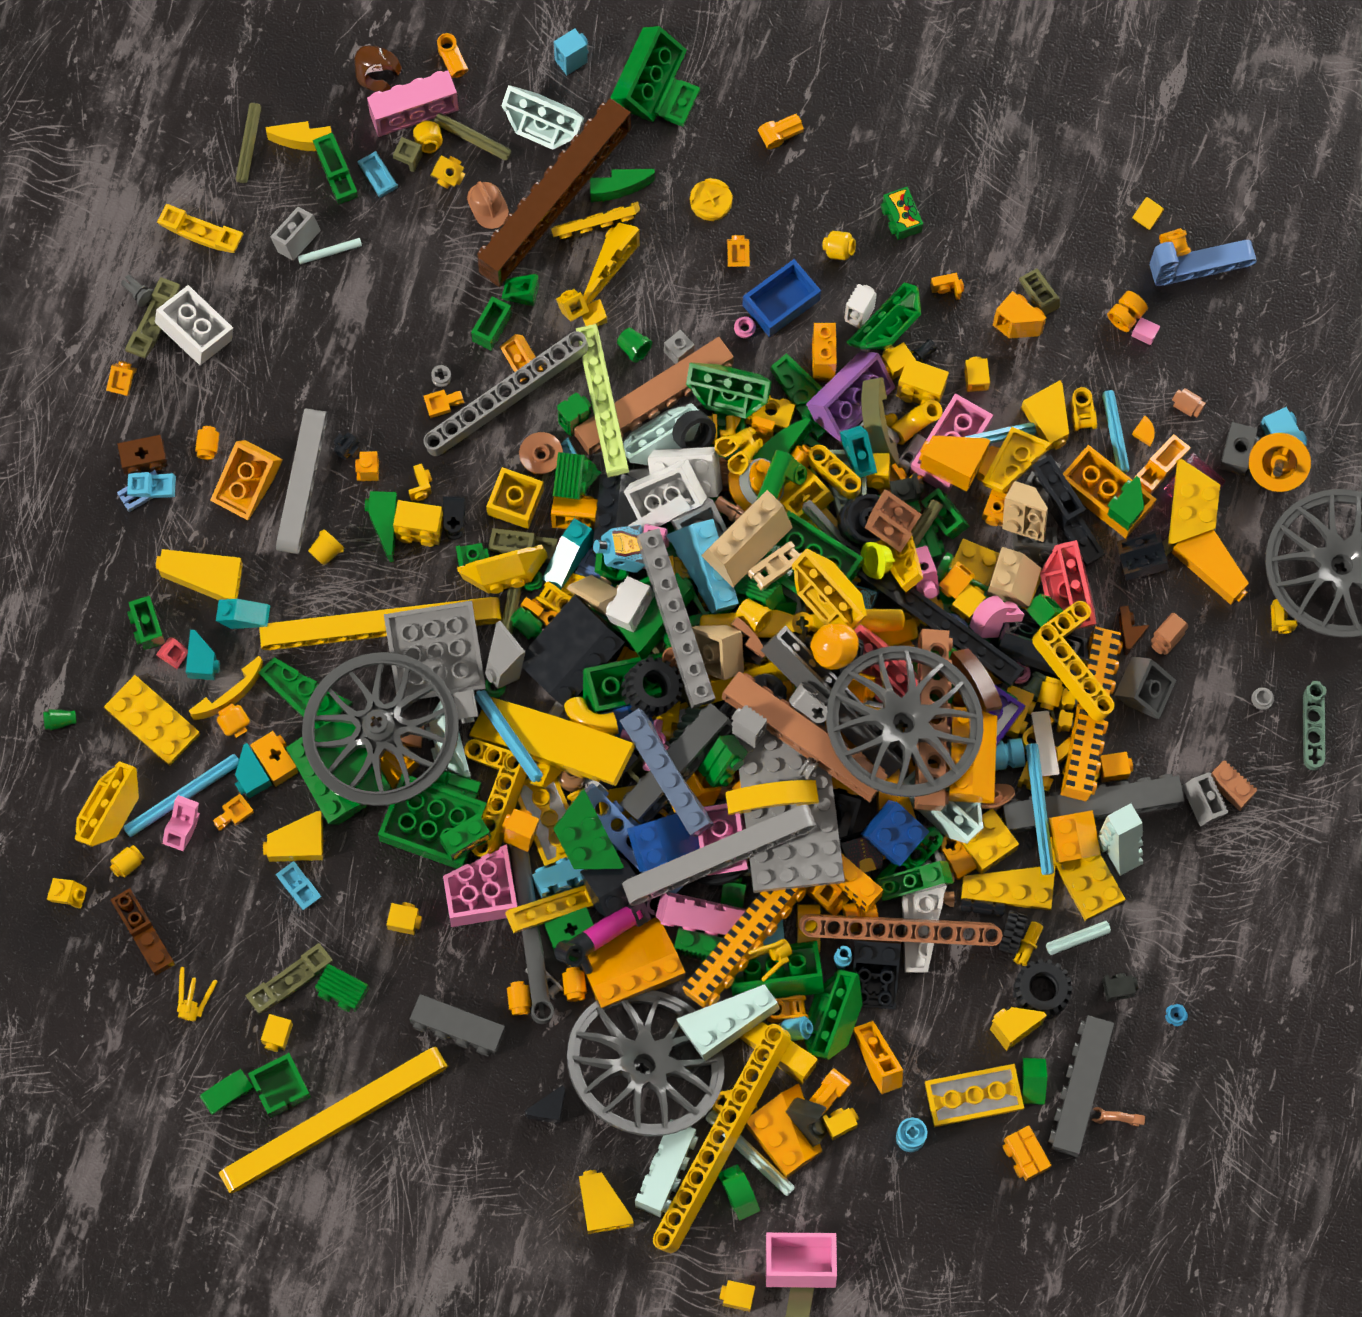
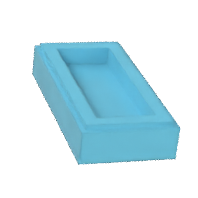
(377, 174)

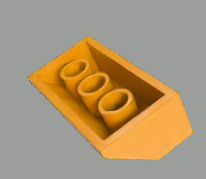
(979, 781)

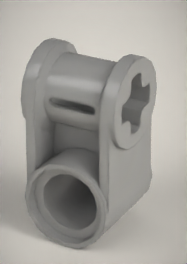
(809, 701)

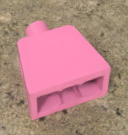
(929, 584)

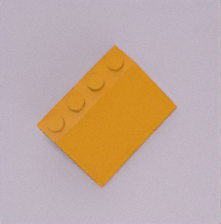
(634, 964)

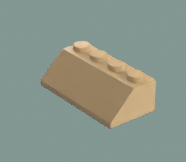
(749, 538)

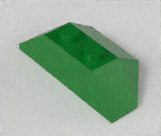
(889, 320)
(728, 389)
(834, 1014)

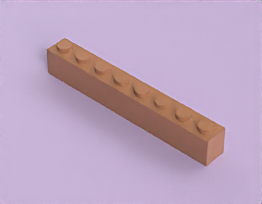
(654, 395)
(797, 731)

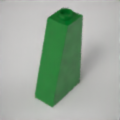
(651, 626)

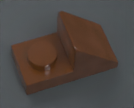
(1129, 635)

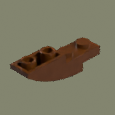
(142, 932)

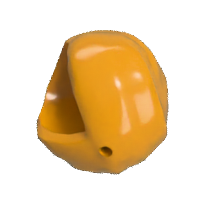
(834, 646)

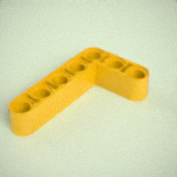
(1071, 660)
(499, 793)

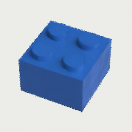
(894, 832)

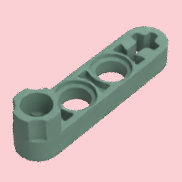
(1310, 726)

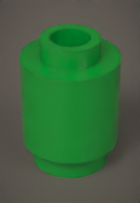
(526, 623)

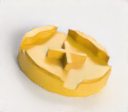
(711, 199)

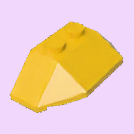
(504, 570)
(827, 590)
(108, 806)

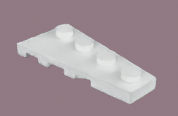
(924, 906)

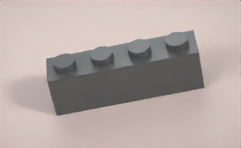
(457, 1025)

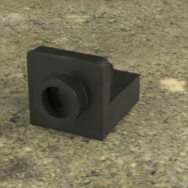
(907, 489)

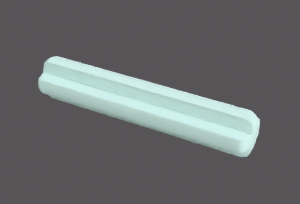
(1078, 938)

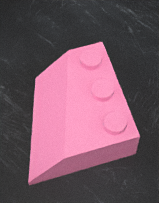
(480, 890)

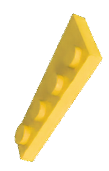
(906, 566)
(1012, 887)

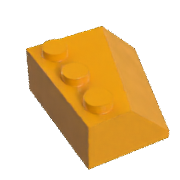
(780, 1135)

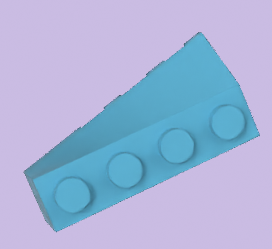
(689, 546)
(558, 878)

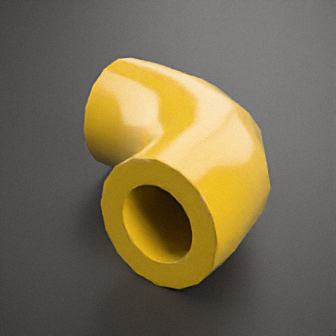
(917, 420)
(580, 713)

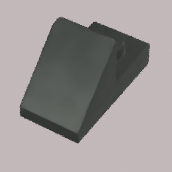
(806, 1117)

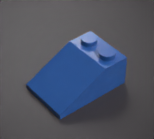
(660, 841)

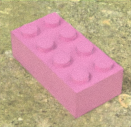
(412, 103)
(958, 420)

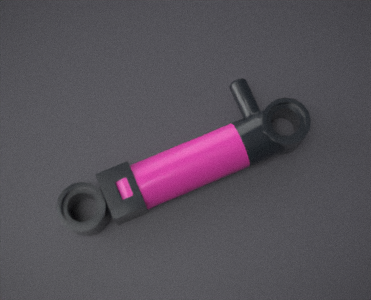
(602, 933)

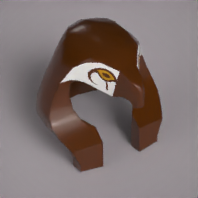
(374, 59)

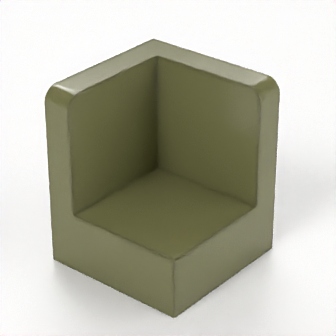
(408, 153)

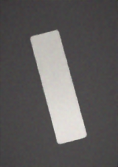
(664, 513)
(1045, 742)

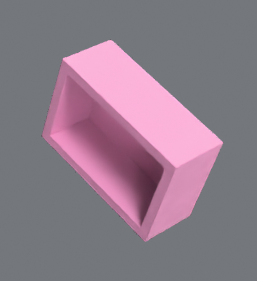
(801, 1260)

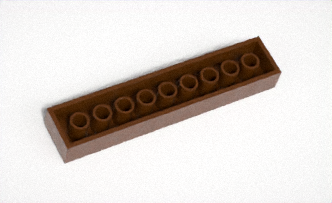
(554, 192)

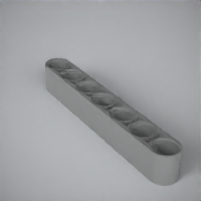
(301, 481)

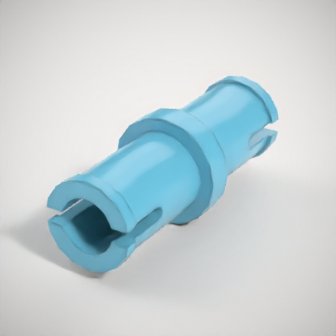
(843, 957)

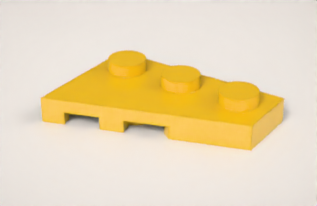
(1014, 458)

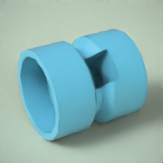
(1010, 754)
(911, 1134)

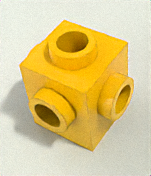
(439, 172)

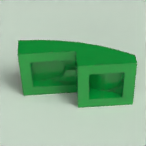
(226, 1091)

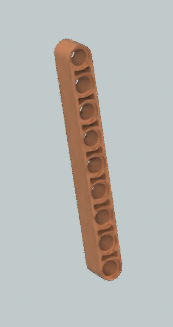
(910, 935)

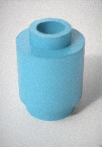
(798, 1028)

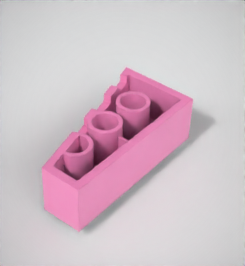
(697, 914)

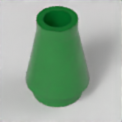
(57, 719)

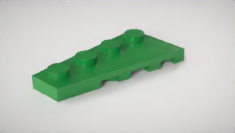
(297, 689)

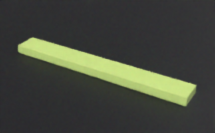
(603, 403)

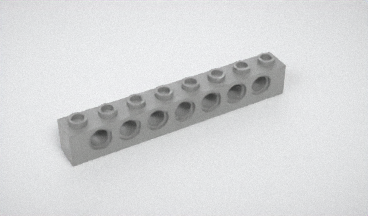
(675, 618)

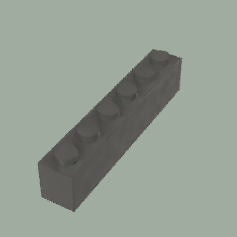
(687, 755)
(1082, 1086)

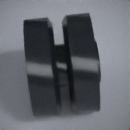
(853, 519)

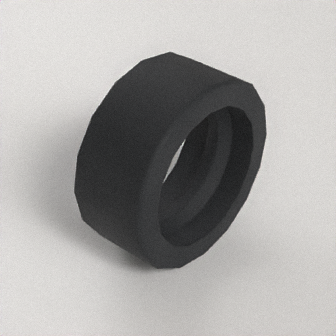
(688, 420)

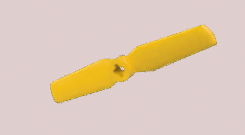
(876, 621)

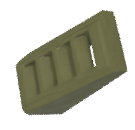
(1047, 303)

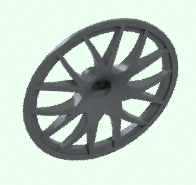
(1335, 553)
(910, 714)
(384, 738)
(648, 1055)

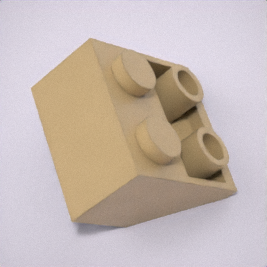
(1025, 512)

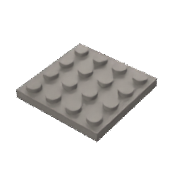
(441, 639)

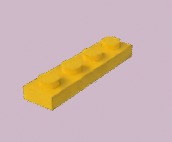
(548, 908)

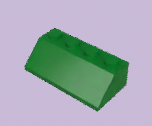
(648, 72)
(603, 684)
(797, 977)

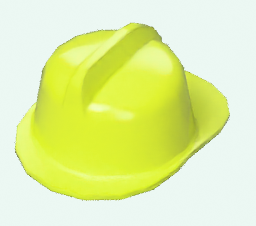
(877, 559)

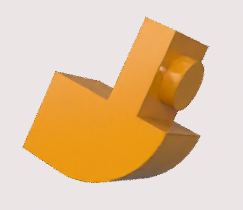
(828, 896)

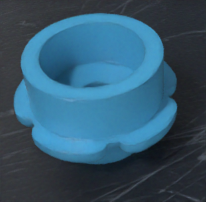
(1180, 1010)

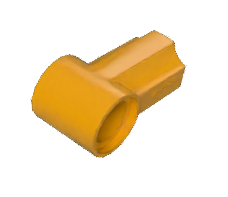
(452, 56)
(774, 133)
(832, 1088)

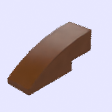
(978, 678)

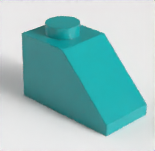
(858, 451)
(242, 613)
(201, 659)
(250, 774)

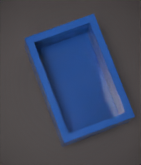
(781, 298)

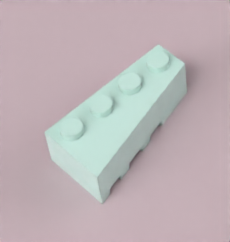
(1122, 838)

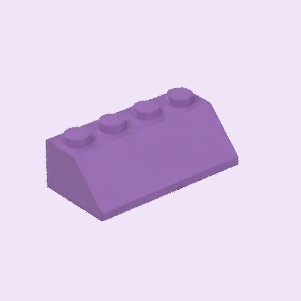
(839, 401)

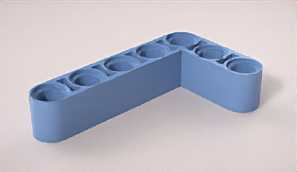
(1170, 269)

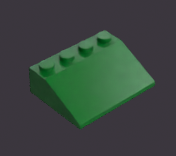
(807, 536)
(334, 807)
(422, 819)

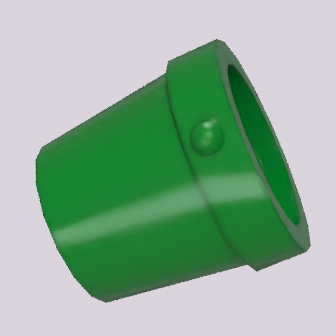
(634, 344)

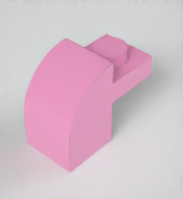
(991, 615)
(182, 823)

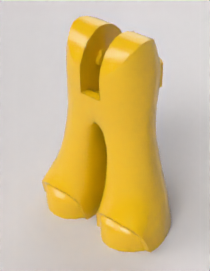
(749, 447)

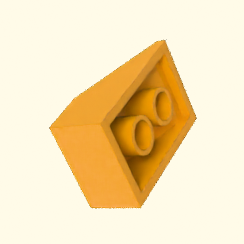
(245, 478)

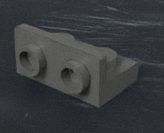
(1035, 549)

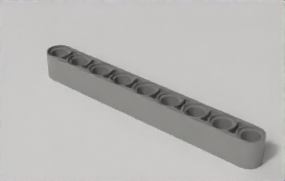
(501, 403)
(719, 855)

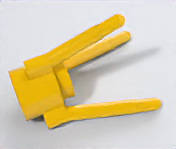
(778, 951)
(187, 1008)

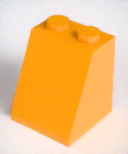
(954, 458)

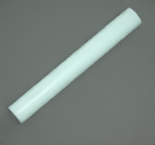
(329, 251)

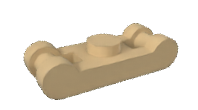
(775, 565)

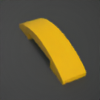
(199, 231)
(207, 709)
(772, 795)

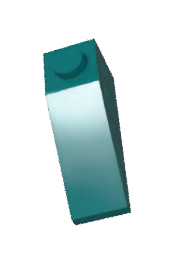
(569, 553)

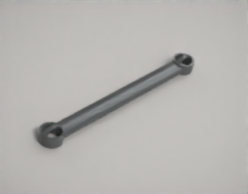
(531, 936)

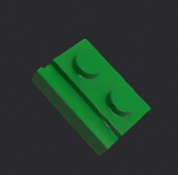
(677, 101)

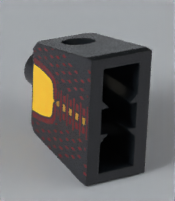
(861, 853)

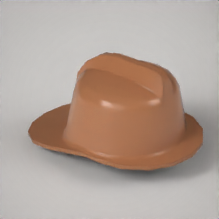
(487, 205)

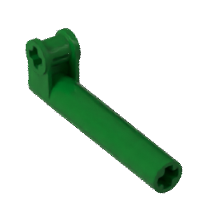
(781, 470)

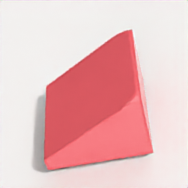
(173, 652)

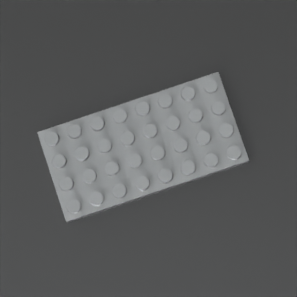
(809, 858)

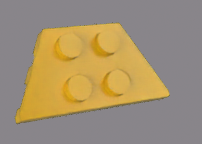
(1193, 503)

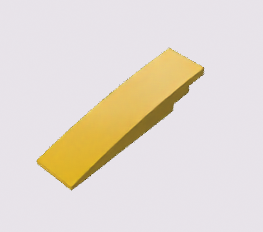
(559, 742)

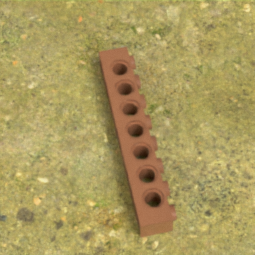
(940, 642)

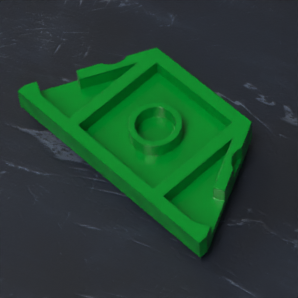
(585, 837)

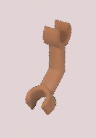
(1133, 1119)

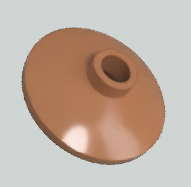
(536, 444)
(1002, 795)

